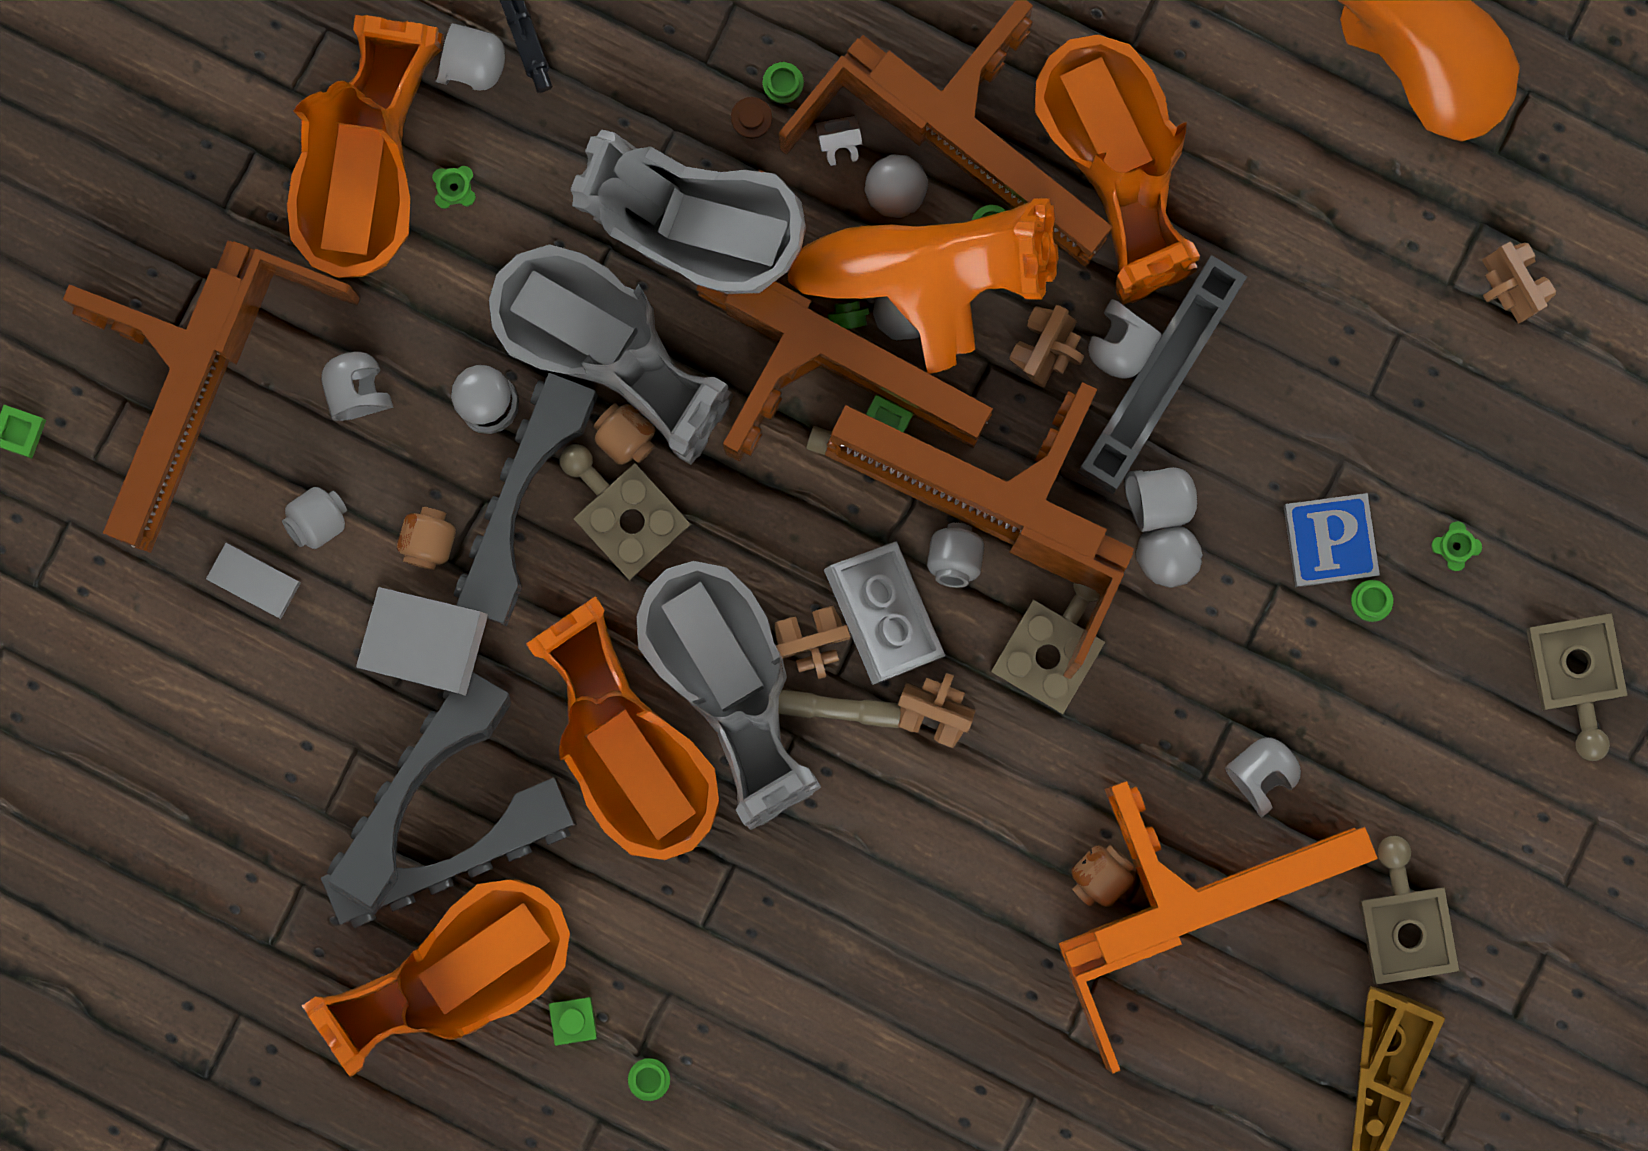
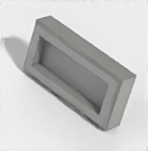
(253, 580)

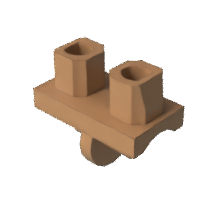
(1513, 282)
(1054, 347)
(829, 632)
(938, 703)

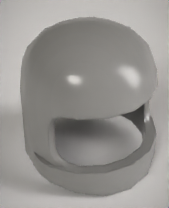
(471, 58)
(1125, 345)
(339, 390)
(482, 396)
(1166, 498)
(1262, 768)

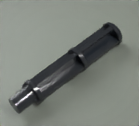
(527, 43)

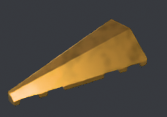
(1393, 1053)

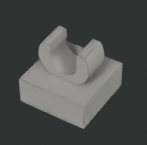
(839, 134)

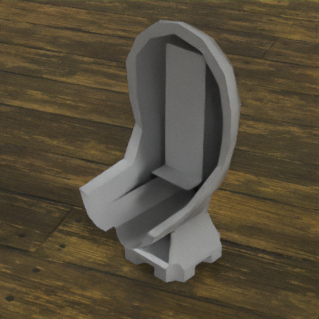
(709, 225)
(584, 323)
(718, 653)

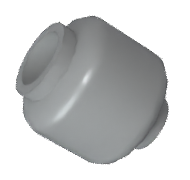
(314, 517)
(955, 555)

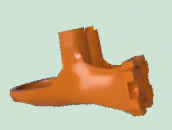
(1447, 57)
(1116, 128)
(351, 181)
(935, 270)
(633, 768)
(476, 966)

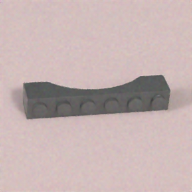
(1162, 374)
(557, 419)
(529, 818)
(369, 865)

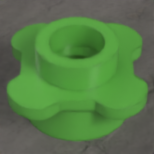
(445, 178)
(1468, 546)

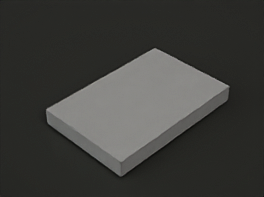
(884, 612)
(422, 640)

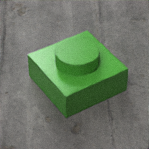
(889, 413)
(20, 431)
(573, 1021)

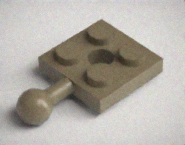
(603, 515)
(1044, 627)
(1563, 688)
(1386, 915)

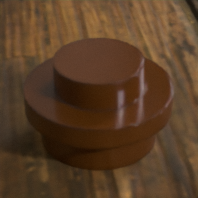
(751, 117)

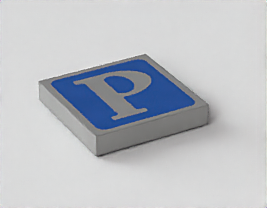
(1331, 540)

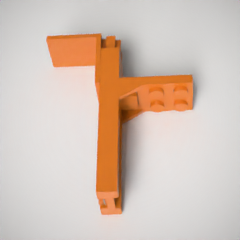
(1182, 909)

